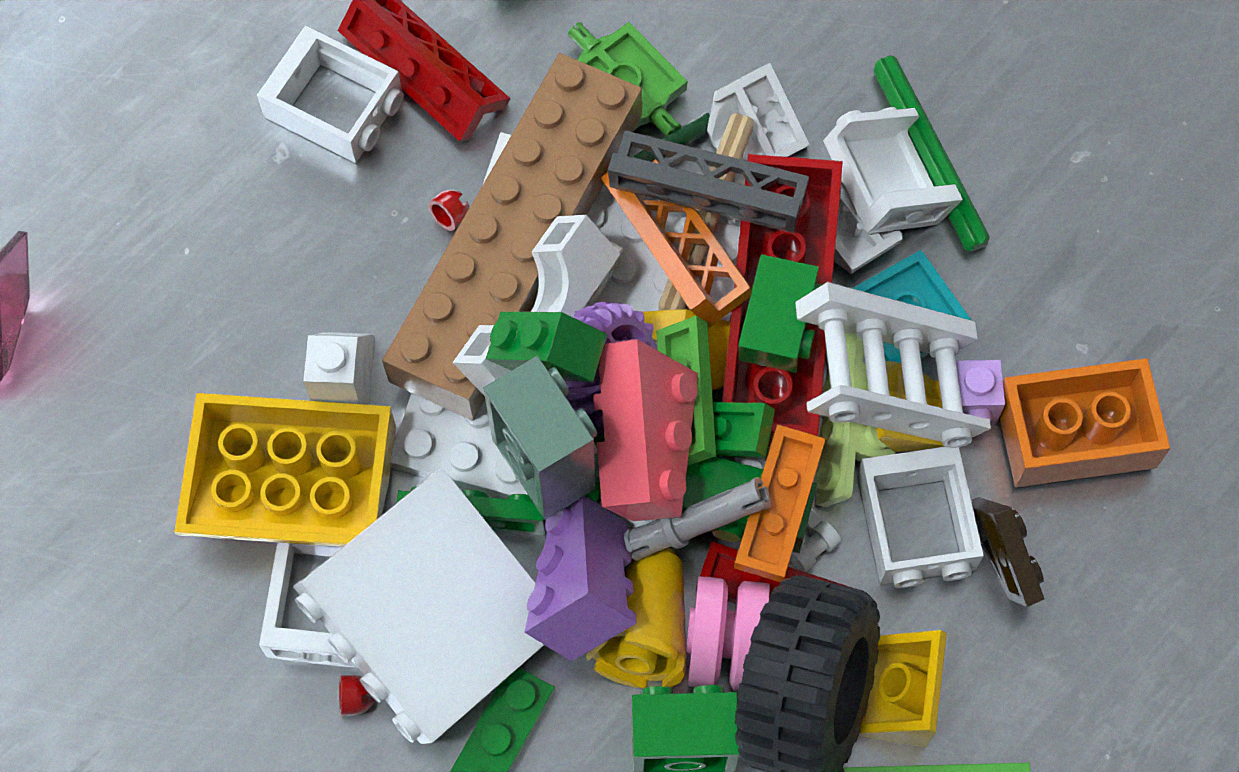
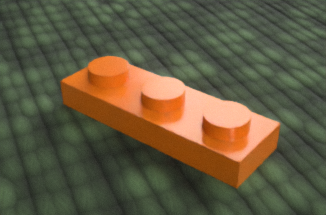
(789, 478)

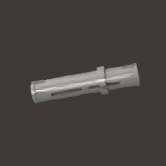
(698, 519)

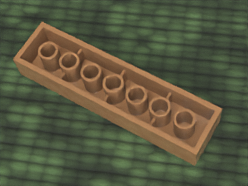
(489, 267)

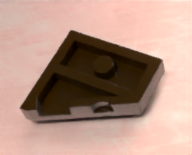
(1007, 551)

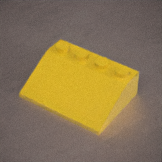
(284, 469)

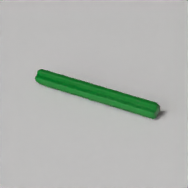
(931, 152)

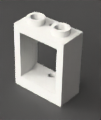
(297, 69)
(914, 469)
(294, 643)

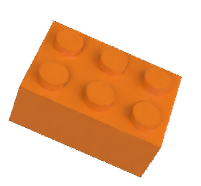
(1082, 422)

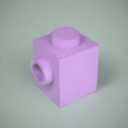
(981, 388)

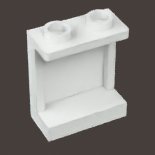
(886, 171)

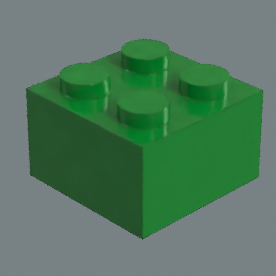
(684, 730)

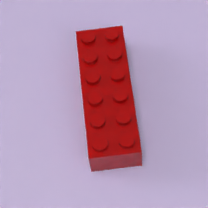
(810, 244)

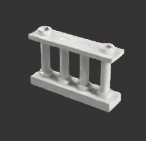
(911, 331)

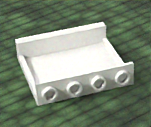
(425, 607)

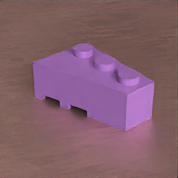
(581, 581)

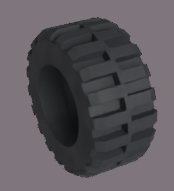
(807, 677)

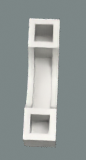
(571, 265)

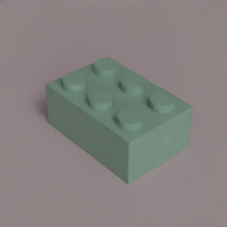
(542, 436)

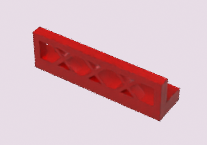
(439, 89)

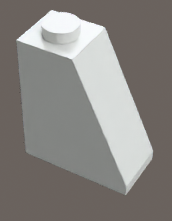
(339, 367)

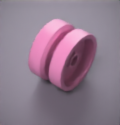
(722, 633)

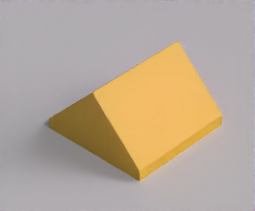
(906, 688)

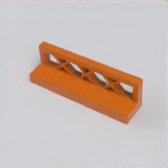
(674, 260)

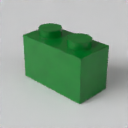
(771, 326)
(553, 337)

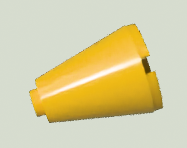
(657, 642)

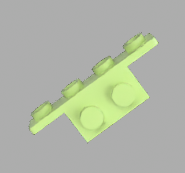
(845, 440)

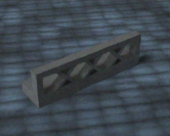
(707, 191)

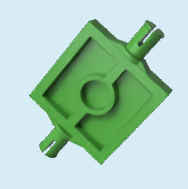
(637, 61)

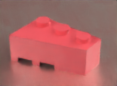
(646, 430)

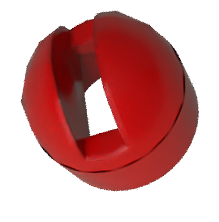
(448, 209)
(353, 696)

